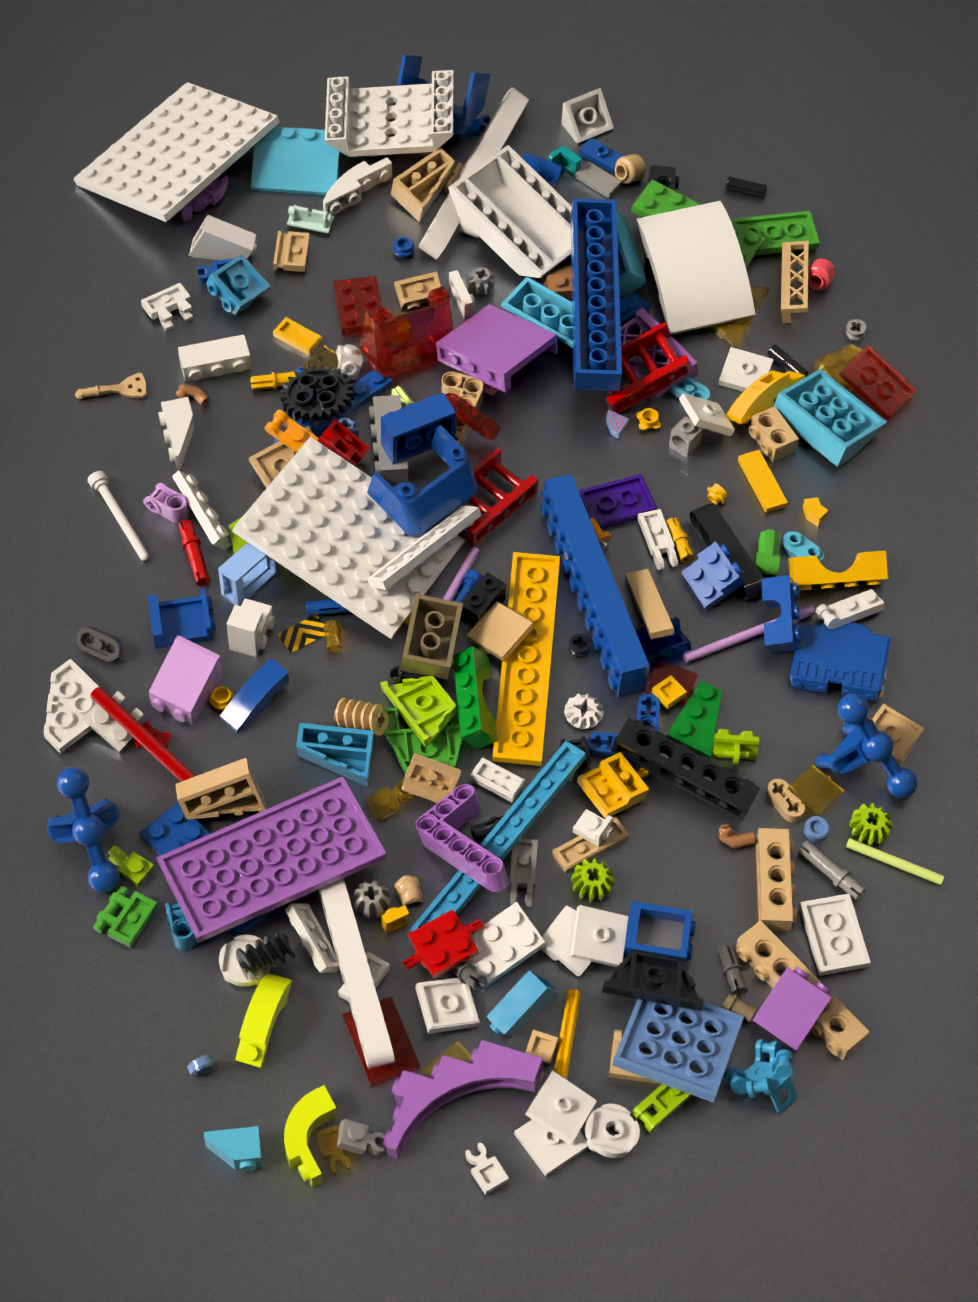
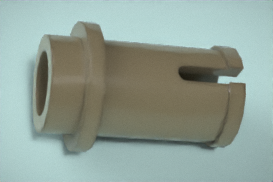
(738, 1006)

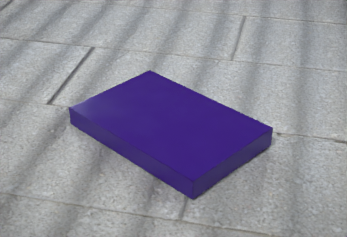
(618, 501)

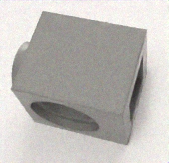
(685, 437)

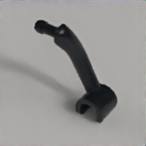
(395, 671)

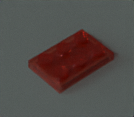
(354, 299)
(877, 382)
(402, 1048)

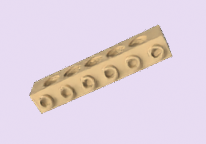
(761, 939)

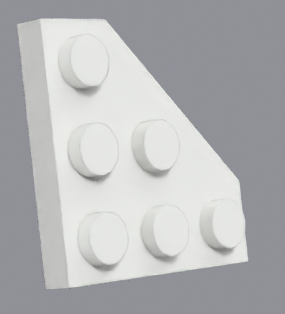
(67, 705)

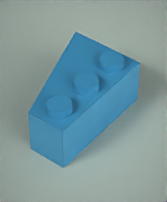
(338, 750)

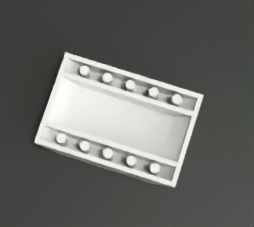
(515, 213)

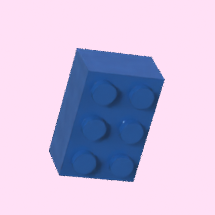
(413, 427)

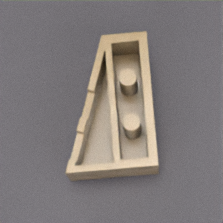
(221, 792)

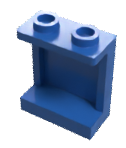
(181, 617)

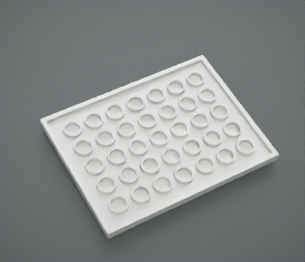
(176, 151)
(337, 536)

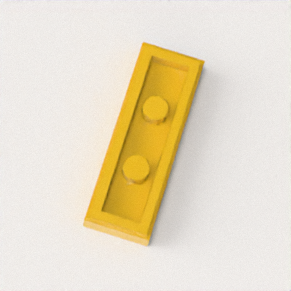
(762, 481)

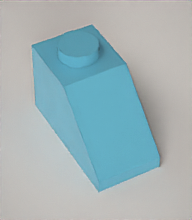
(236, 1147)

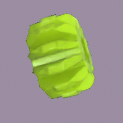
(871, 824)
(592, 888)

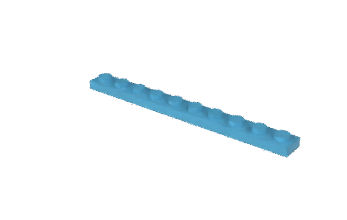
(509, 828)

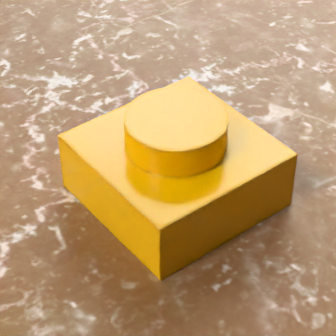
(669, 692)
(395, 919)

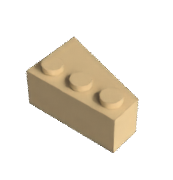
(422, 183)

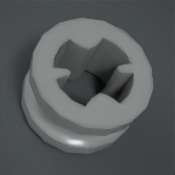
(854, 335)

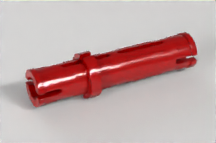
(191, 544)

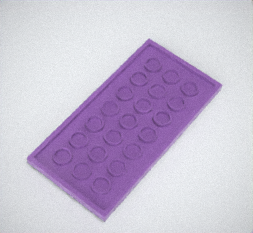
(271, 859)

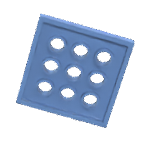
(679, 1075)

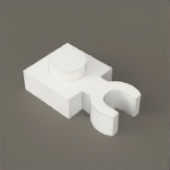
(487, 1172)

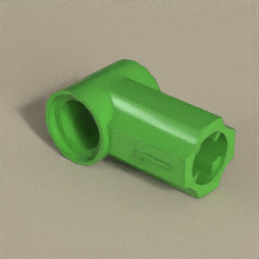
(767, 557)

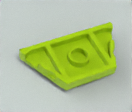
(422, 705)

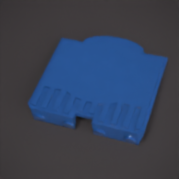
(840, 656)

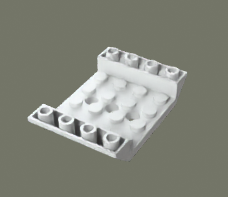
(360, 116)

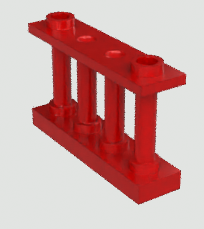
(658, 378)
(507, 503)

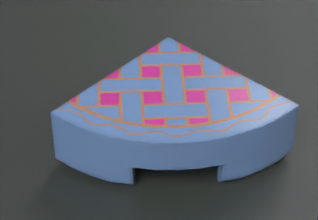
(616, 423)

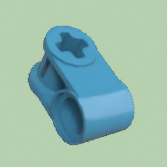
(178, 926)

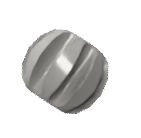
(371, 907)

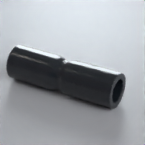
(785, 360)

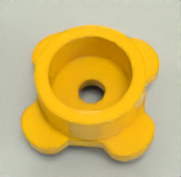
(648, 414)

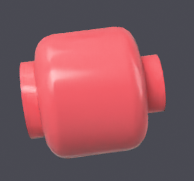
(821, 274)

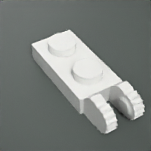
(657, 537)

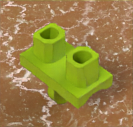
(735, 746)

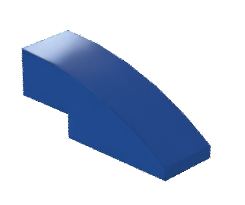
(255, 695)

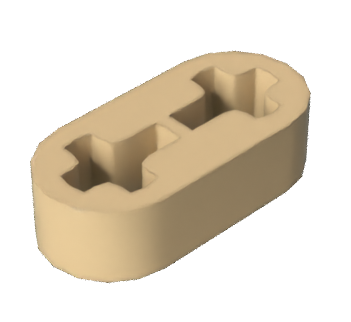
(783, 801)

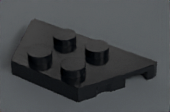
(654, 979)

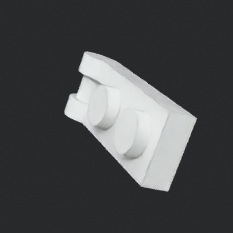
(850, 609)

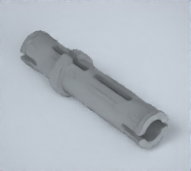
(833, 871)

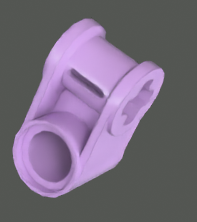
(167, 504)

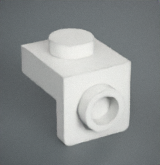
(349, 360)

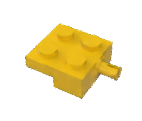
(614, 785)

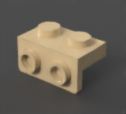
(415, 290)
(430, 778)

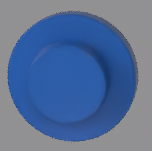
(403, 247)

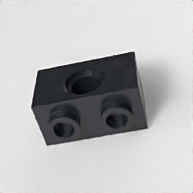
(482, 598)

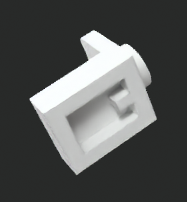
(593, 827)

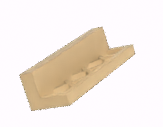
(789, 277)

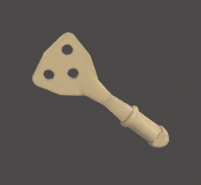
(122, 388)

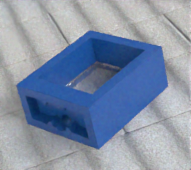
(660, 930)

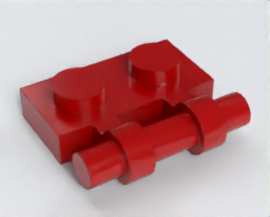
(346, 441)

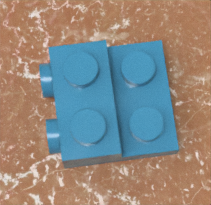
(237, 285)

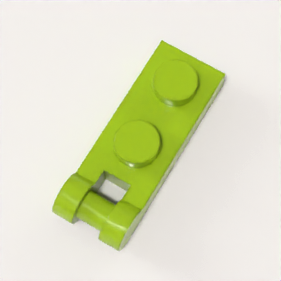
(664, 1101)

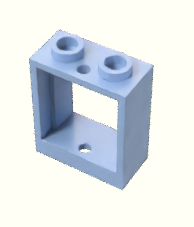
(245, 573)

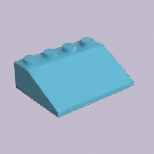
(294, 162)
(828, 416)

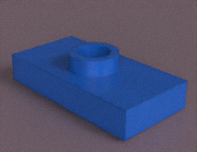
(600, 155)

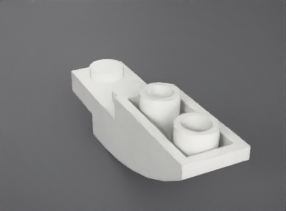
(348, 187)

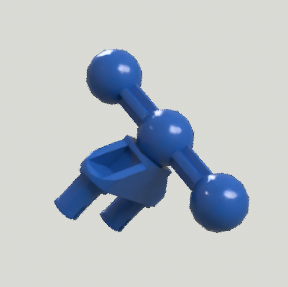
(864, 744)
(86, 827)

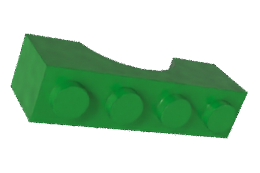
(475, 719)

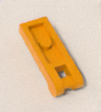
(294, 435)

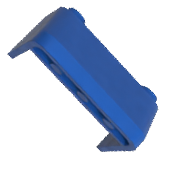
(473, 104)
(422, 510)

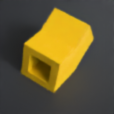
(814, 511)

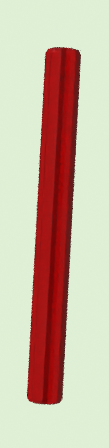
(141, 734)

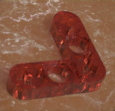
(473, 417)

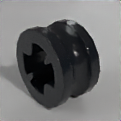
(586, 643)

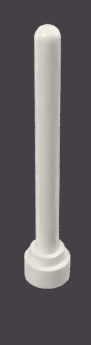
(99, 482)

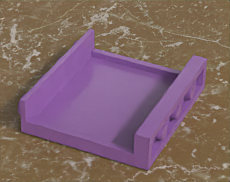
(494, 346)

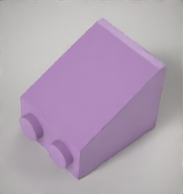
(186, 680)

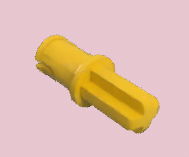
(270, 381)

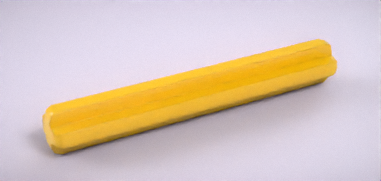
(567, 1032)

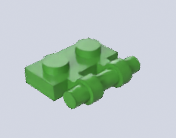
(130, 921)

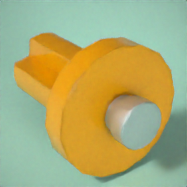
(603, 537)

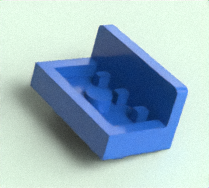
(546, 169)

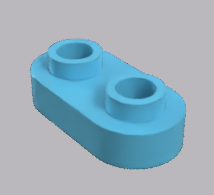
(691, 387)
(801, 547)

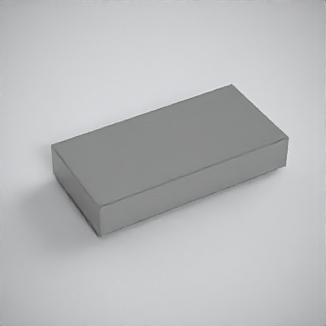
(598, 179)

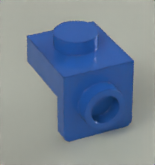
(630, 305)

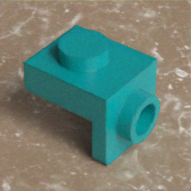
(569, 160)

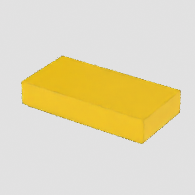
(297, 336)

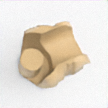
(408, 890)

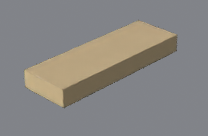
(578, 849)

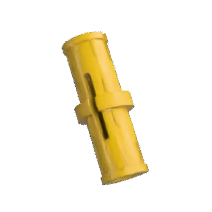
(680, 540)

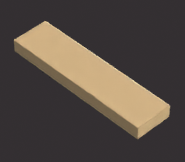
(649, 604)

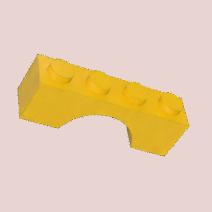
(866, 567)

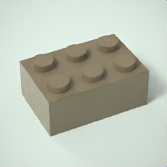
(431, 636)

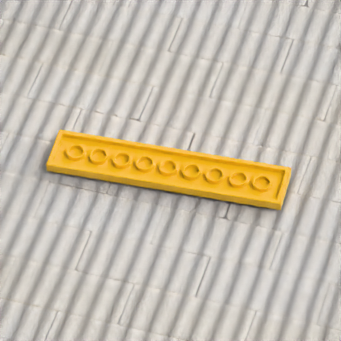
(527, 669)

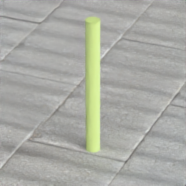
(895, 861)

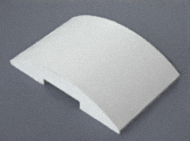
(697, 267)

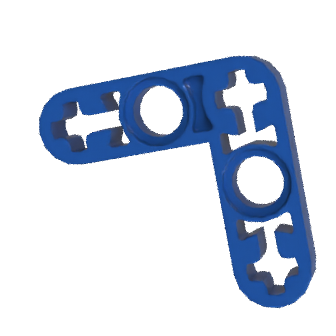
(604, 738)

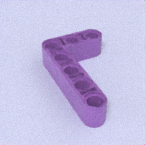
(440, 835)

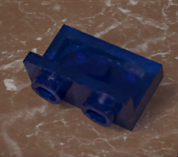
(665, 646)

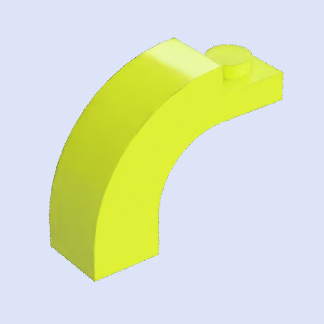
(260, 1018)
(304, 1118)

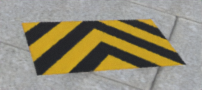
(302, 633)

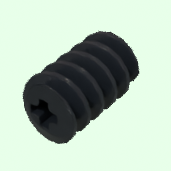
(264, 953)

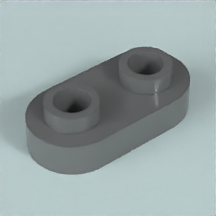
(101, 645)

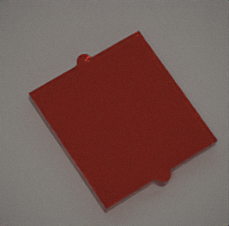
(682, 676)

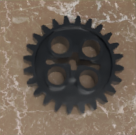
(302, 391)

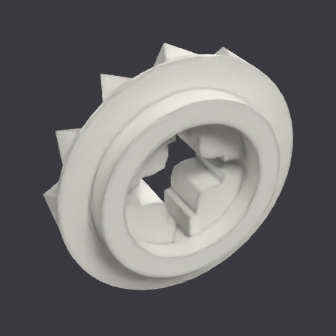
(591, 717)

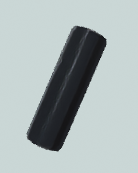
(746, 186)

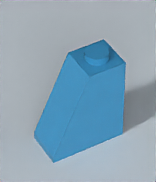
(522, 1004)

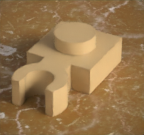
(543, 1046)

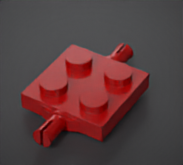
(443, 944)

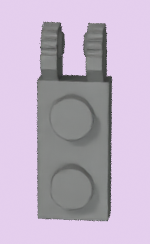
(523, 869)

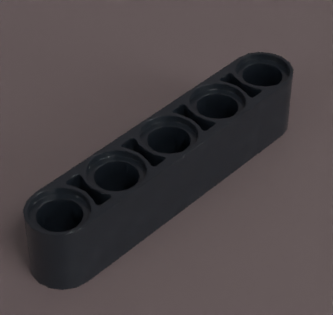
(712, 528)

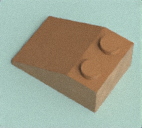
(560, 279)

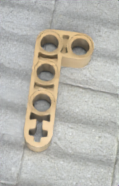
(467, 388)

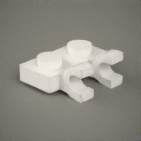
(167, 300)
(107, 727)

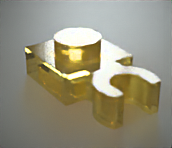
(386, 802)
(327, 1143)

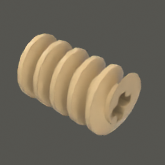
(361, 716)

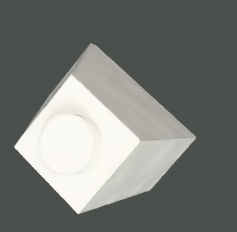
(222, 241)

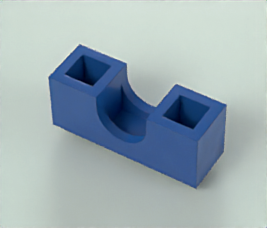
(784, 632)

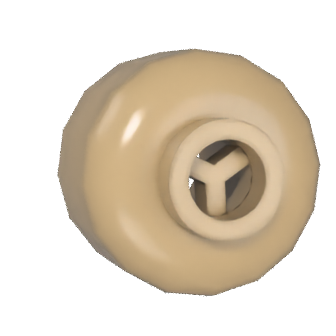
(630, 168)

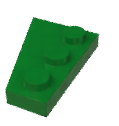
(698, 720)

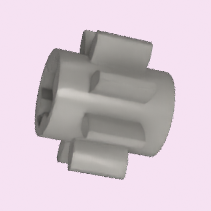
(481, 281)

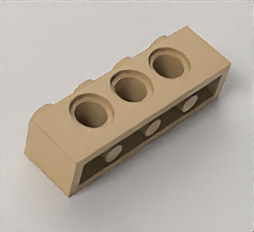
(775, 842)

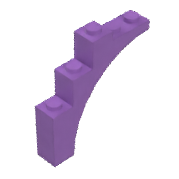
(489, 1068)

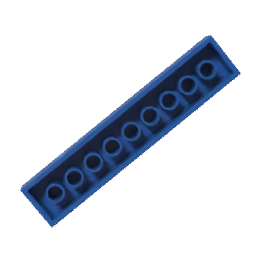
(595, 295)
(594, 586)

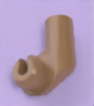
(194, 391)
(730, 838)

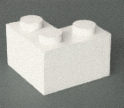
(249, 627)

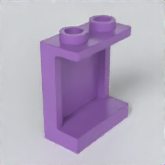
(793, 1007)

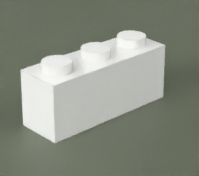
(214, 358)

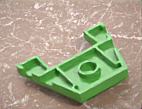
(405, 743)

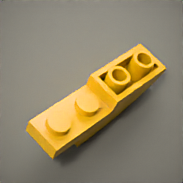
(761, 395)

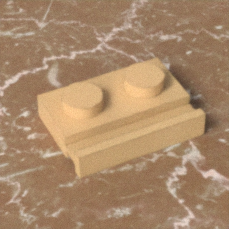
(291, 251)

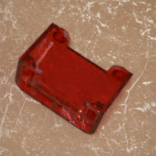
(407, 339)

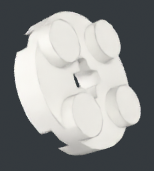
(230, 967)
(601, 1141)

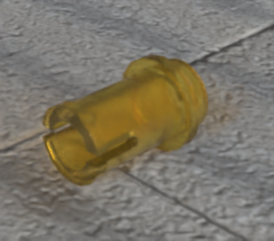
(332, 629)

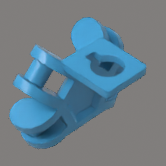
(765, 1076)

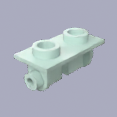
(314, 220)

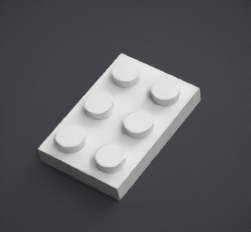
(834, 934)
(505, 943)

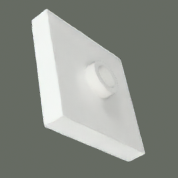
(743, 369)
(706, 414)
(599, 936)
(447, 1005)
(561, 1107)
(546, 1148)

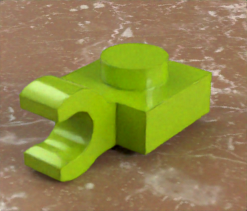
(132, 868)

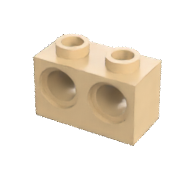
(773, 434)

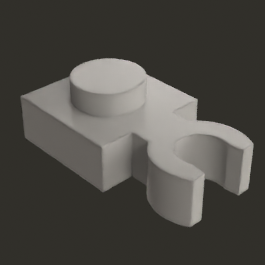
(355, 1138)

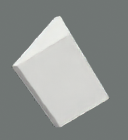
(586, 116)

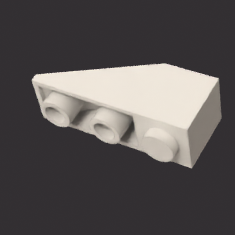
(179, 427)

